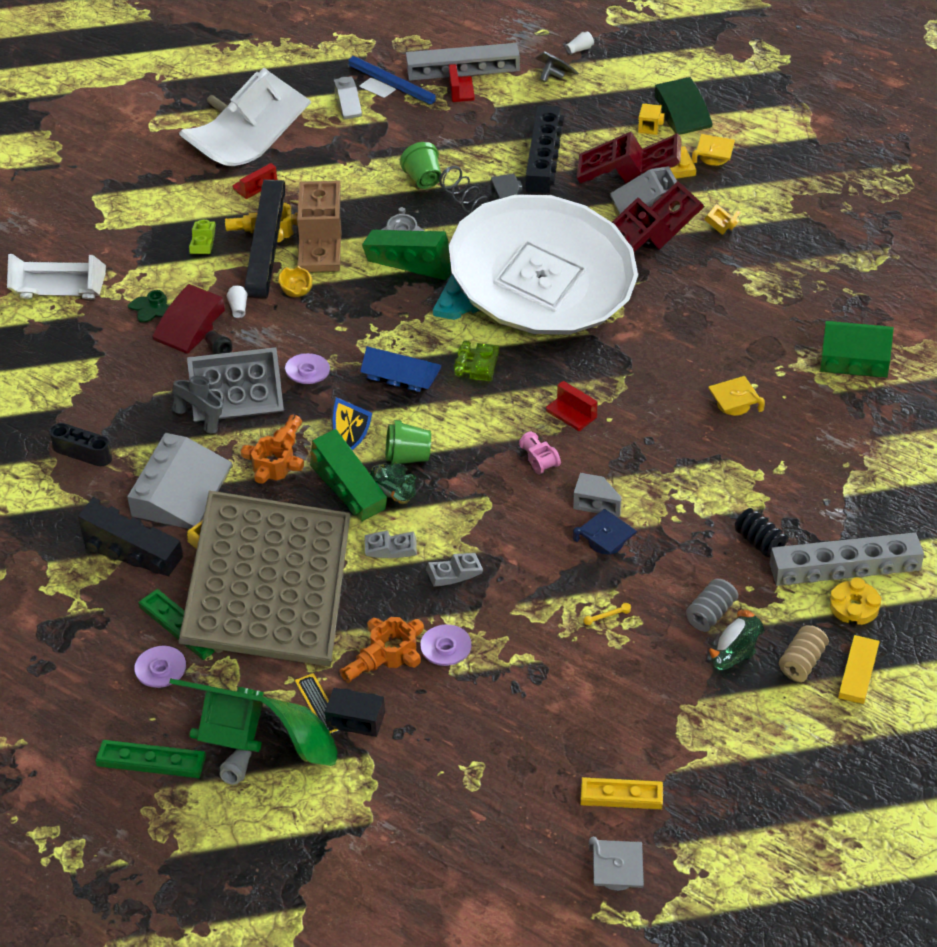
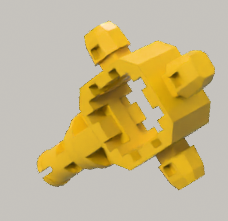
(248, 223)

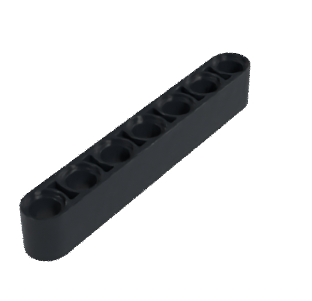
(265, 239)

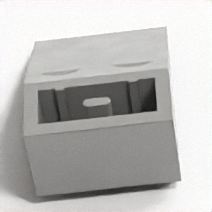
(647, 187)

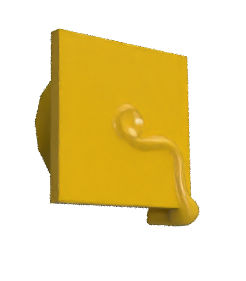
(713, 150)
(736, 396)

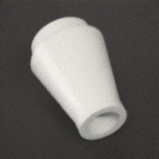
(581, 42)
(237, 300)

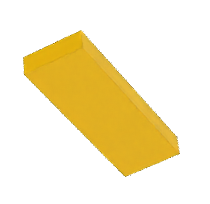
(859, 669)
(622, 793)

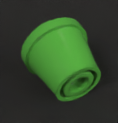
(422, 164)
(407, 443)

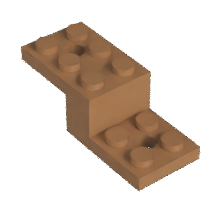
(319, 226)

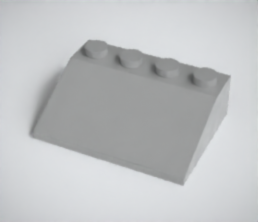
(242, 380)
(177, 482)

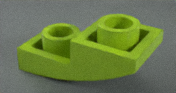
(202, 237)

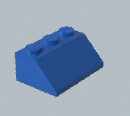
(399, 369)

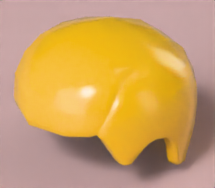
(295, 281)

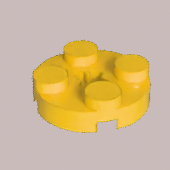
(855, 590)

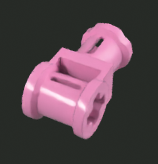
(539, 454)

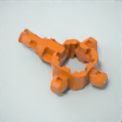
(281, 446)
(376, 654)

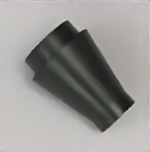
(218, 343)

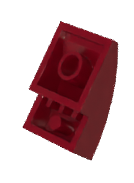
(189, 318)

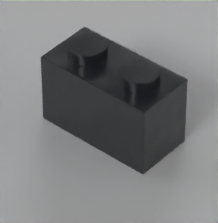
(355, 712)

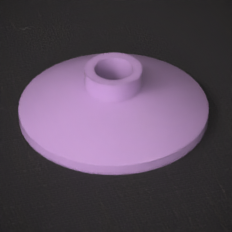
(307, 368)
(445, 645)
(159, 665)

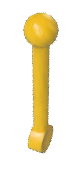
(625, 608)

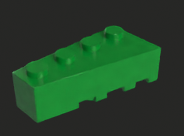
(410, 251)

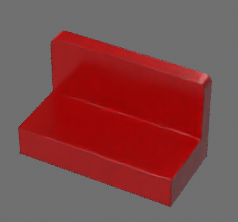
(460, 87)
(253, 182)
(573, 406)

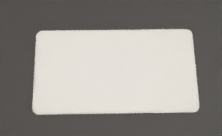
(377, 87)

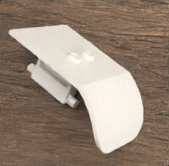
(250, 121)

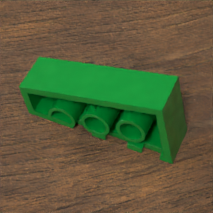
(346, 475)

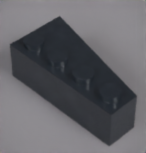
(128, 540)

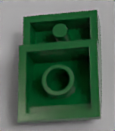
(683, 106)

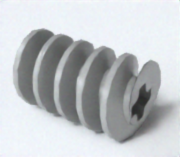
(711, 604)

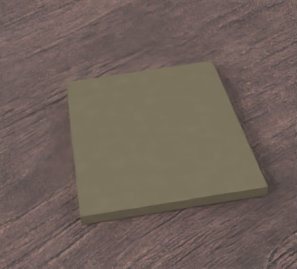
(266, 579)

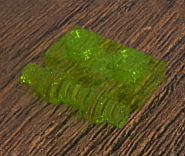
(483, 361)

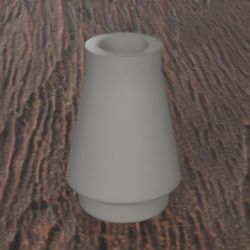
(235, 767)

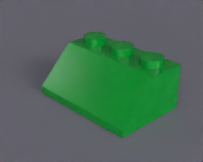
(856, 349)

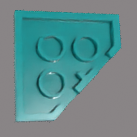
(453, 302)

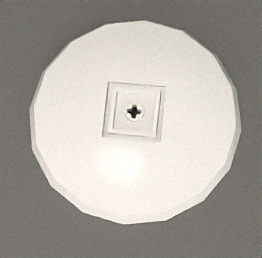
(518, 238)

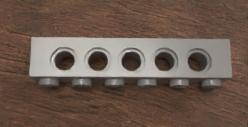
(846, 559)

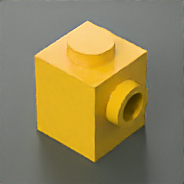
(650, 119)

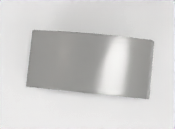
(386, 546)
(458, 569)

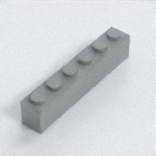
(469, 61)

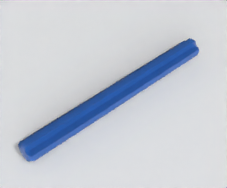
(392, 80)

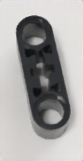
(80, 444)

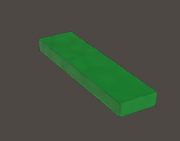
(170, 617)
(150, 758)

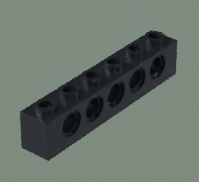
(544, 149)

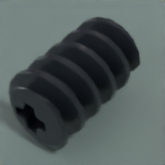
(760, 531)

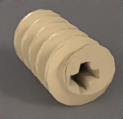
(803, 653)

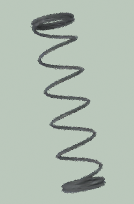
(455, 184)

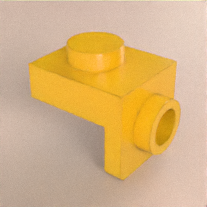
(721, 220)

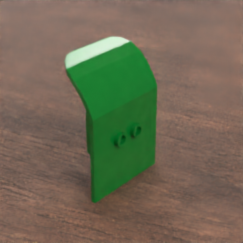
(233, 716)

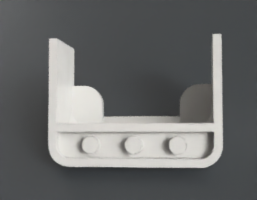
(55, 278)

